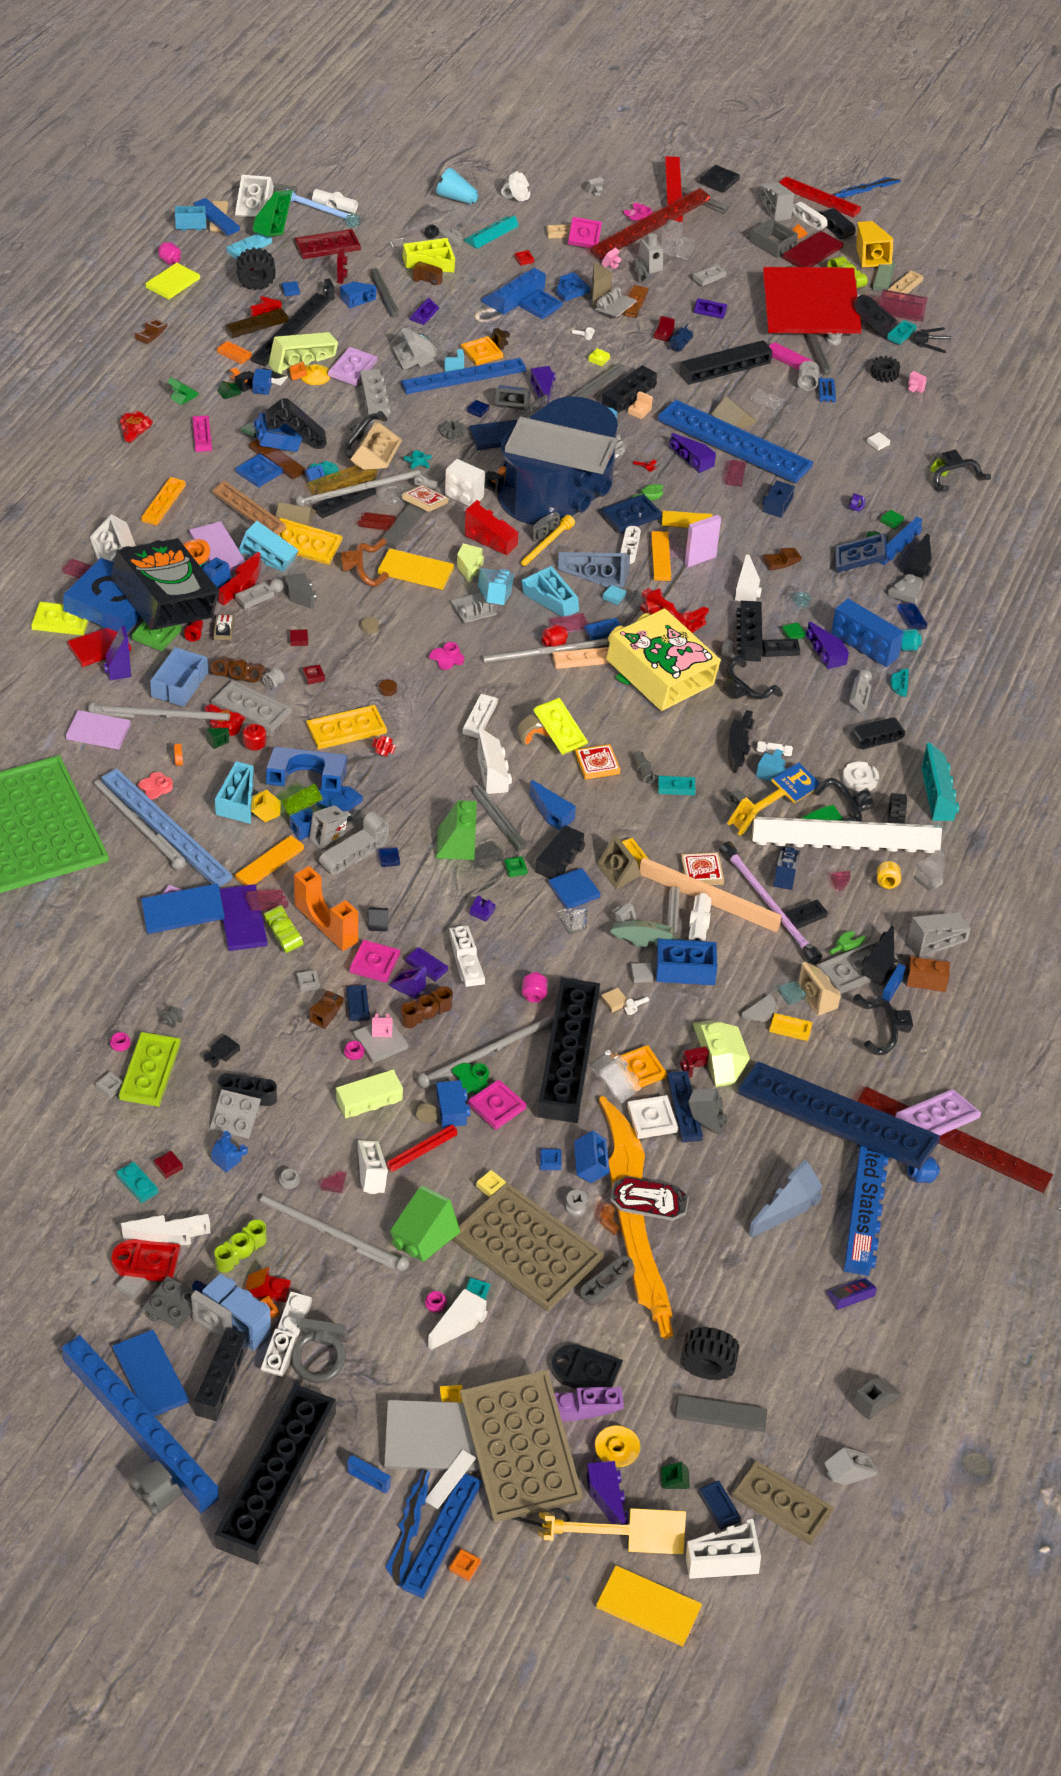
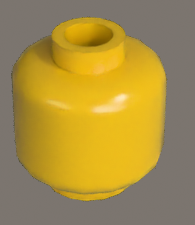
(888, 875)

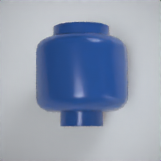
(927, 1173)

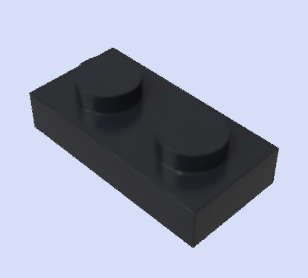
(781, 647)
(806, 914)

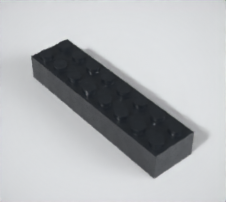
(569, 1050)
(275, 1474)

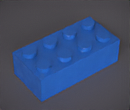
(867, 632)

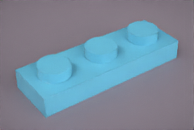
(256, 241)

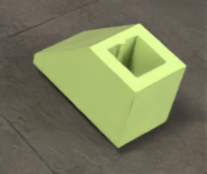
(469, 560)

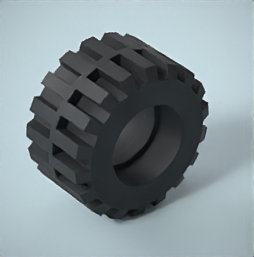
(255, 258)
(709, 1353)

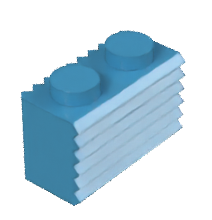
(190, 217)

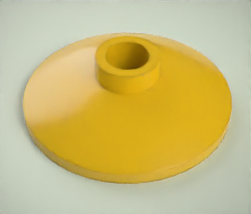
(316, 374)
(617, 1438)

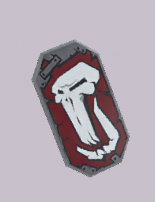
(649, 1198)

